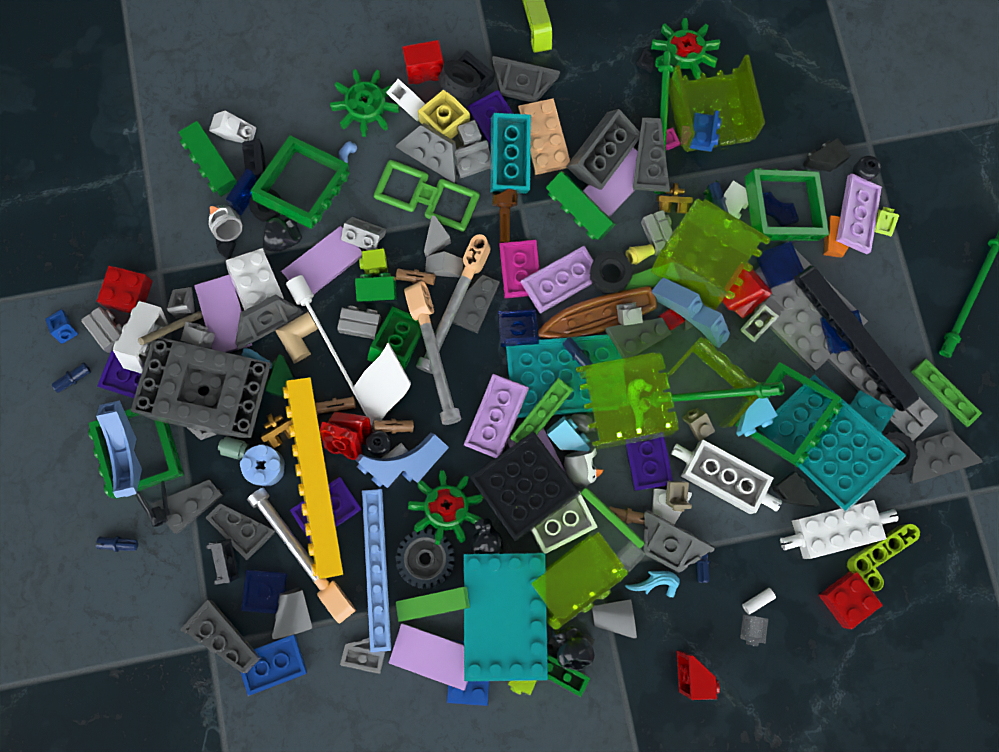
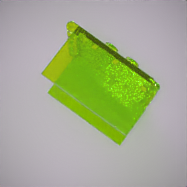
(731, 95)
(709, 252)
(722, 366)
(629, 400)
(579, 579)

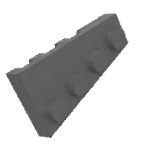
(651, 163)
(221, 637)

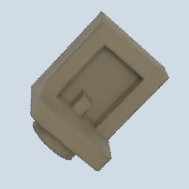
(699, 423)
(678, 495)

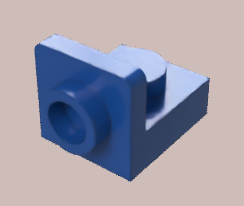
(60, 326)

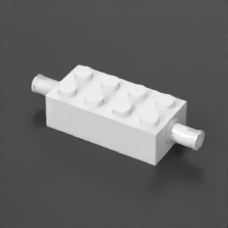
(727, 477)
(839, 530)

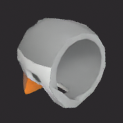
(224, 222)
(580, 467)

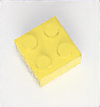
(444, 114)

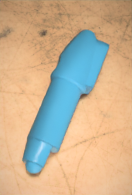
(254, 355)

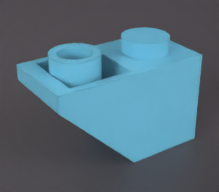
(757, 414)
(566, 436)

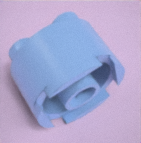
(252, 462)

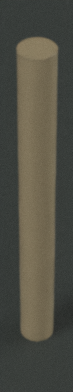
(169, 328)

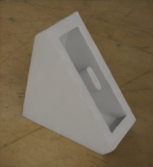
(436, 238)
(444, 265)
(181, 303)

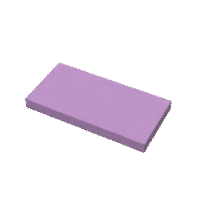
(617, 188)
(859, 214)
(324, 261)
(559, 279)
(220, 311)
(496, 416)
(429, 656)

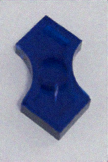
(782, 212)

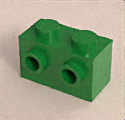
(376, 288)

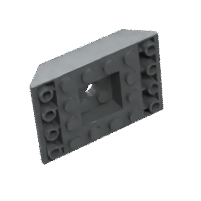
(179, 369)

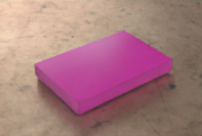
(518, 261)

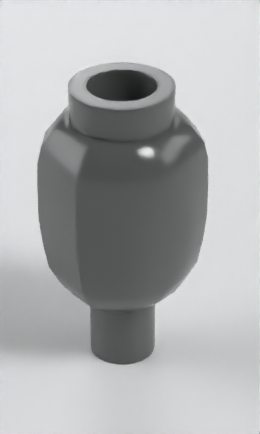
(582, 421)

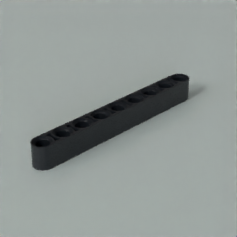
(863, 345)

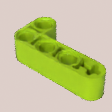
(539, 24)
(884, 551)

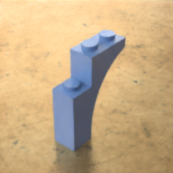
(690, 306)
(121, 447)
(413, 463)

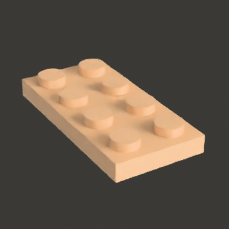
(547, 140)

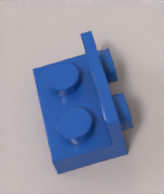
(705, 131)

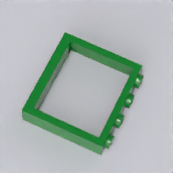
(276, 166)
(815, 197)
(822, 424)
(168, 446)

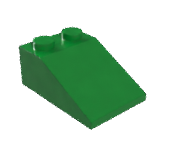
(401, 333)

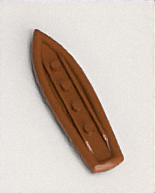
(596, 314)

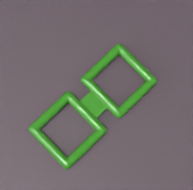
(426, 195)

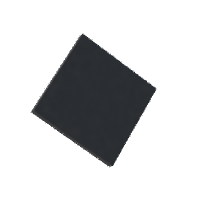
(524, 486)

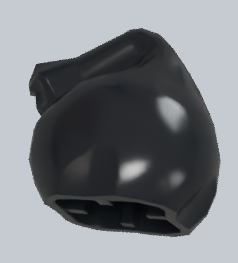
(280, 234)
(487, 539)
(574, 649)

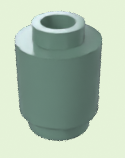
(233, 447)

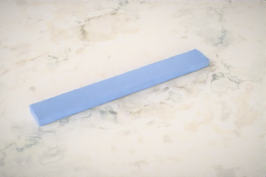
(376, 571)

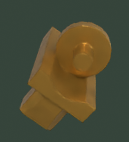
(682, 202)
(271, 435)

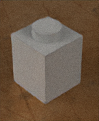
(468, 133)

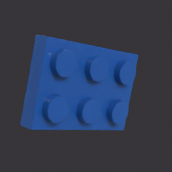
(278, 663)
(474, 694)

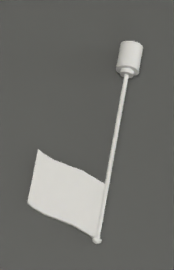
(380, 383)

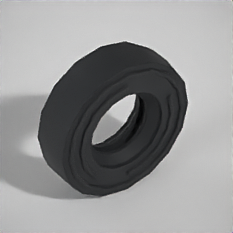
(260, 214)

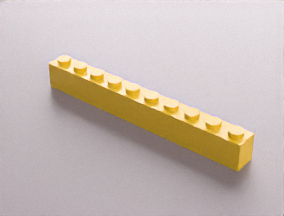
(313, 479)

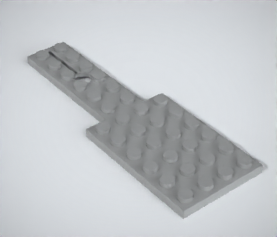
(802, 332)

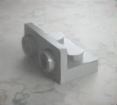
(472, 158)
(362, 233)

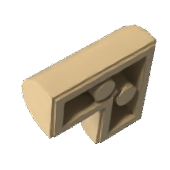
(292, 335)

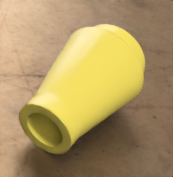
(639, 253)

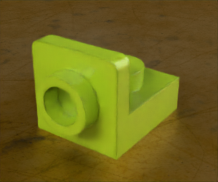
(886, 221)

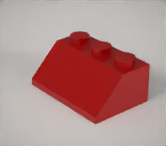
(695, 679)

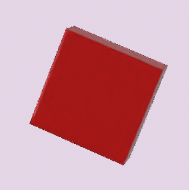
(672, 319)

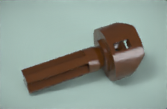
(505, 201)

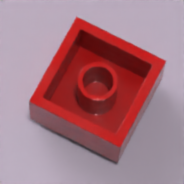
(423, 62)
(123, 289)
(850, 600)

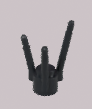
(156, 515)

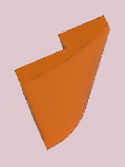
(831, 246)

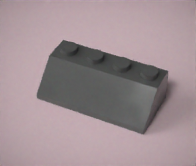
(604, 149)

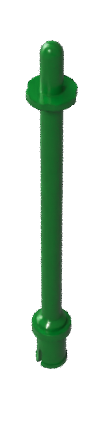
(665, 69)
(953, 338)
(762, 390)

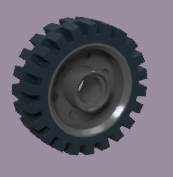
(409, 561)

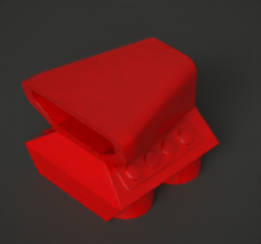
(749, 295)
(345, 434)

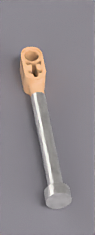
(471, 254)
(420, 308)
(330, 592)

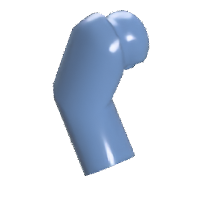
(346, 149)

